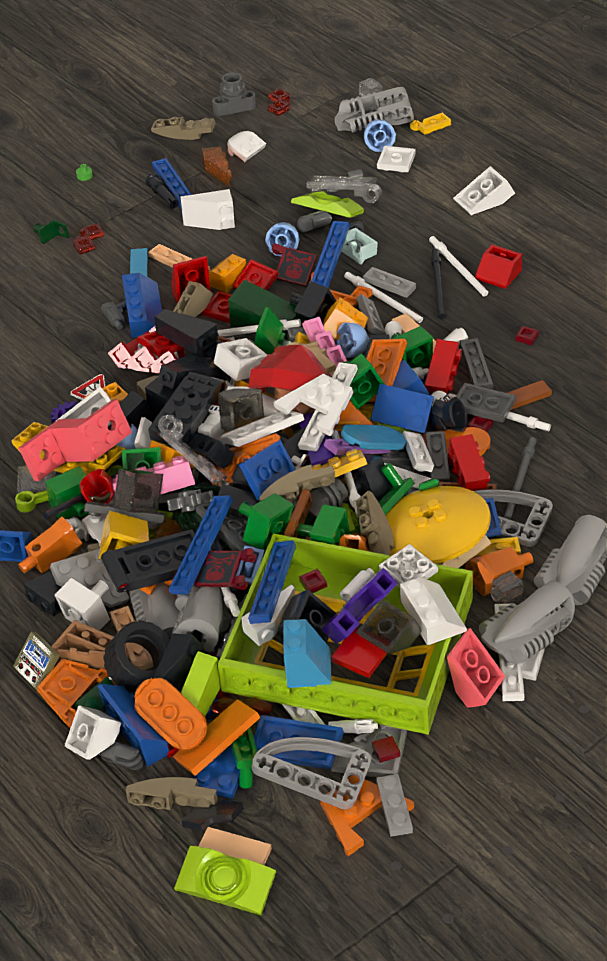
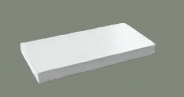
(261, 428)

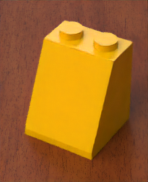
(122, 531)

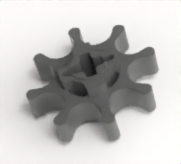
(189, 500)

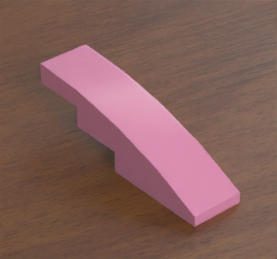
(316, 332)

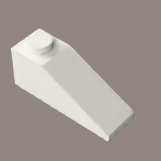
(265, 632)

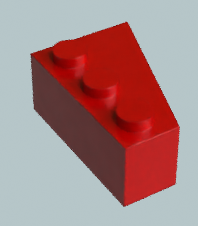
(443, 366)
(467, 463)

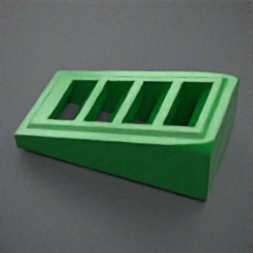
(429, 484)

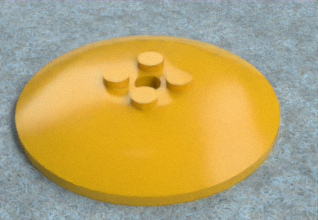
(455, 525)

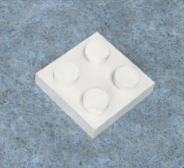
(396, 159)

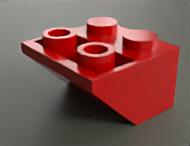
(499, 266)

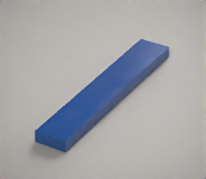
(171, 179)
(330, 253)
(200, 545)
(272, 582)

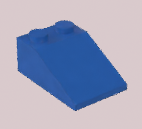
(402, 408)

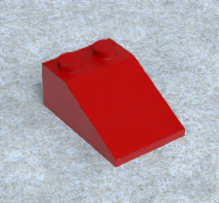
(191, 270)

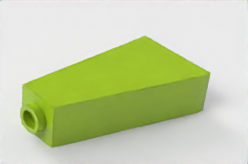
(202, 682)

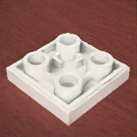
(408, 565)

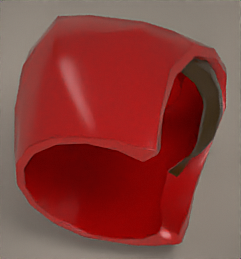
(97, 487)

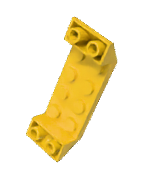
(101, 462)

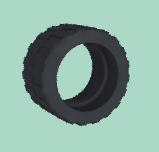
(115, 659)

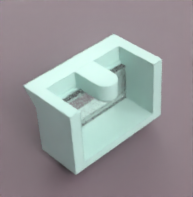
(359, 246)

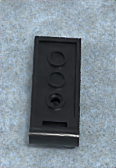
(189, 405)
(147, 561)

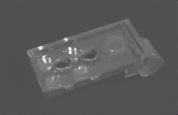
(360, 185)
(203, 464)

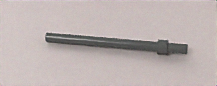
(527, 454)

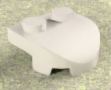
(245, 145)

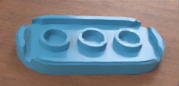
(373, 437)

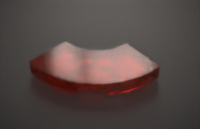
(256, 704)

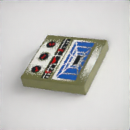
(36, 659)

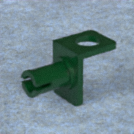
(50, 230)

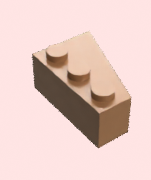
(83, 645)

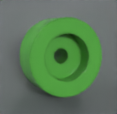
(84, 173)

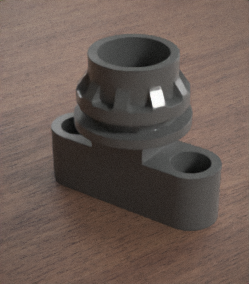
(233, 96)
(329, 495)

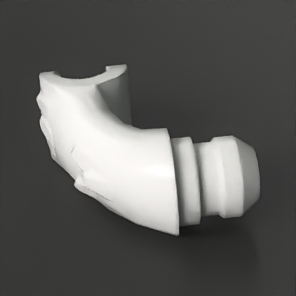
(79, 529)

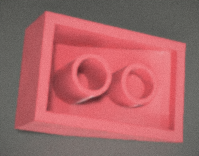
(473, 671)

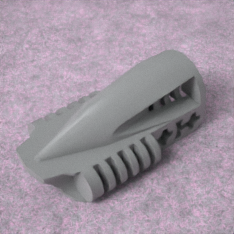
(359, 112)
(579, 560)
(156, 608)
(205, 612)
(529, 626)

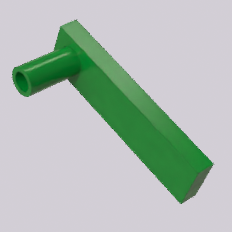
(399, 489)
(244, 752)

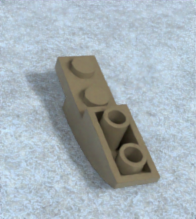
(179, 129)
(297, 480)
(374, 524)
(165, 791)

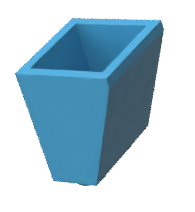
(305, 655)

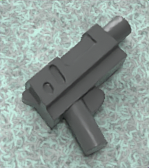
(114, 313)

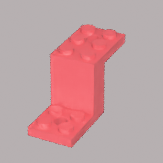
(75, 440)

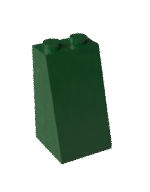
(249, 302)

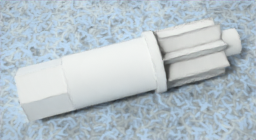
(356, 726)

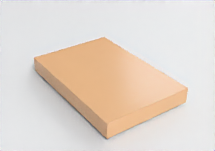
(235, 845)

